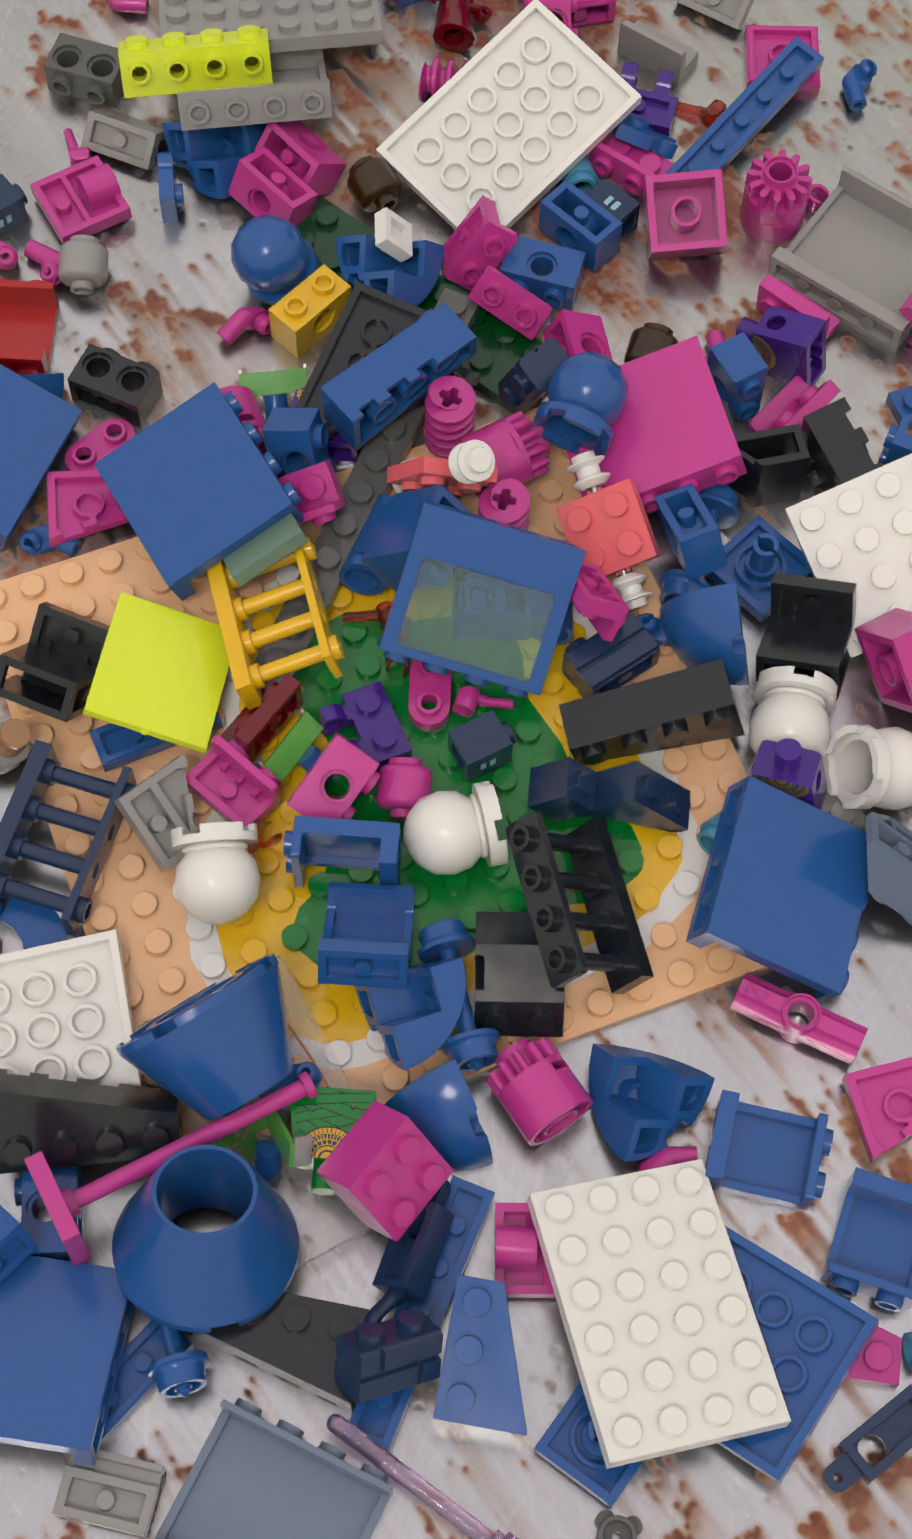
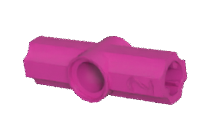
(825, 1030)

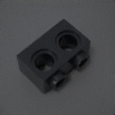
(112, 391)

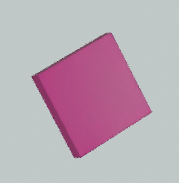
(766, 42)

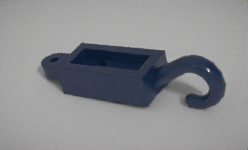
(412, 1260)
(892, 1426)

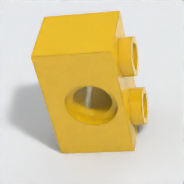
(309, 311)

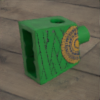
(328, 1121)

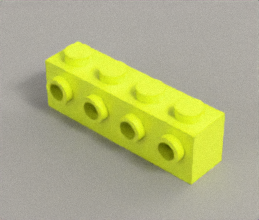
(194, 61)

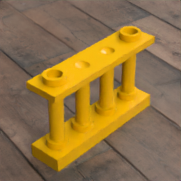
(242, 643)

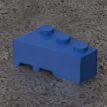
(479, 1361)

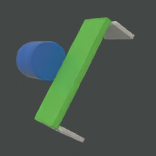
(274, 385)
(295, 748)
(270, 1152)

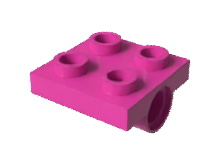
(81, 199)
(519, 1254)

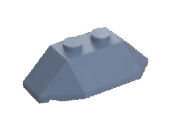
(889, 863)

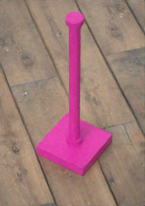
(67, 1204)

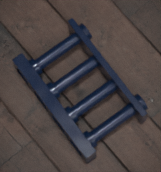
(29, 807)

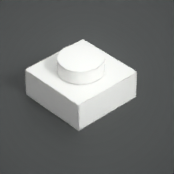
(393, 234)

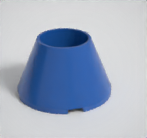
(219, 1042)
(205, 1277)

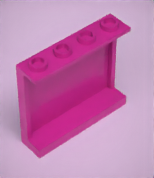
(671, 427)

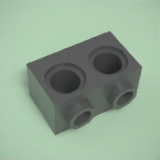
(84, 70)

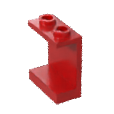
(27, 325)

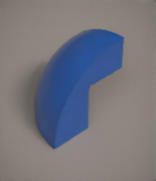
(211, 153)
(404, 280)
(706, 628)
(417, 1018)
(642, 1098)
(446, 1116)

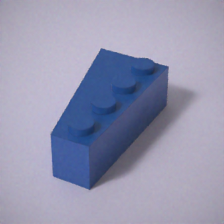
(396, 375)

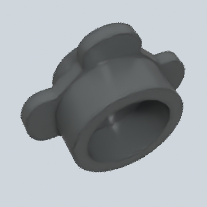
(610, 1523)

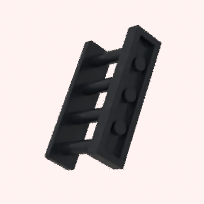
(604, 895)

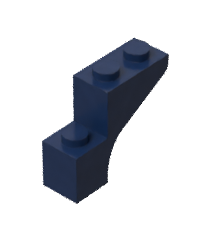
(620, 793)

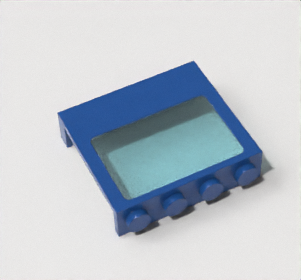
(481, 599)

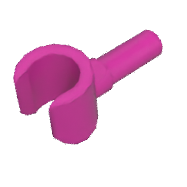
(76, 154)
(817, 194)
(469, 698)

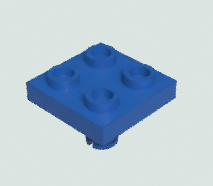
(753, 560)
(575, 1451)

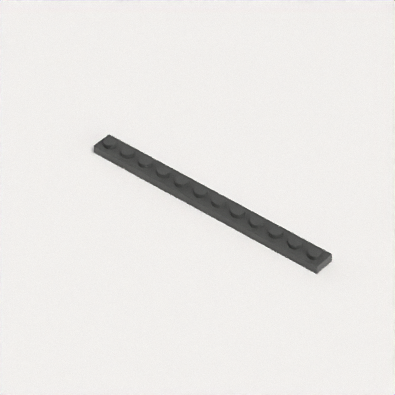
(360, 494)

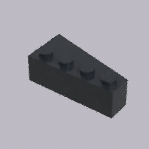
(834, 447)
(653, 715)
(81, 1121)
(294, 1342)

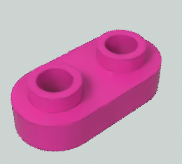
(98, 444)
(425, 688)

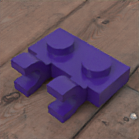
(655, 106)
(373, 722)

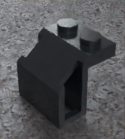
(771, 464)
(808, 626)
(55, 663)
(513, 980)

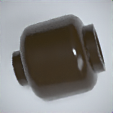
(374, 184)
(648, 340)

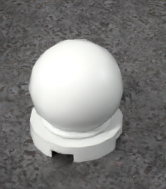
(793, 708)
(870, 767)
(453, 831)
(217, 874)

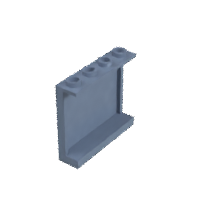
(273, 1485)

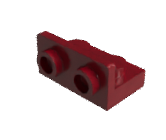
(259, 726)

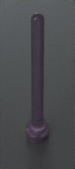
(411, 1480)

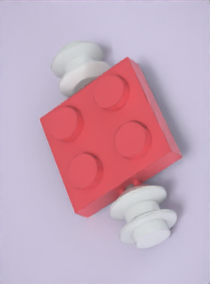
(465, 471)
(610, 527)

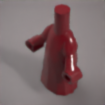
(453, 23)

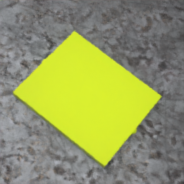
(159, 673)

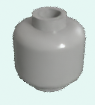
(83, 264)

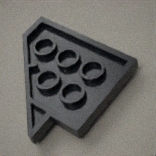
(363, 326)

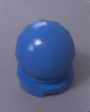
(272, 257)
(584, 400)

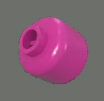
(402, 785)

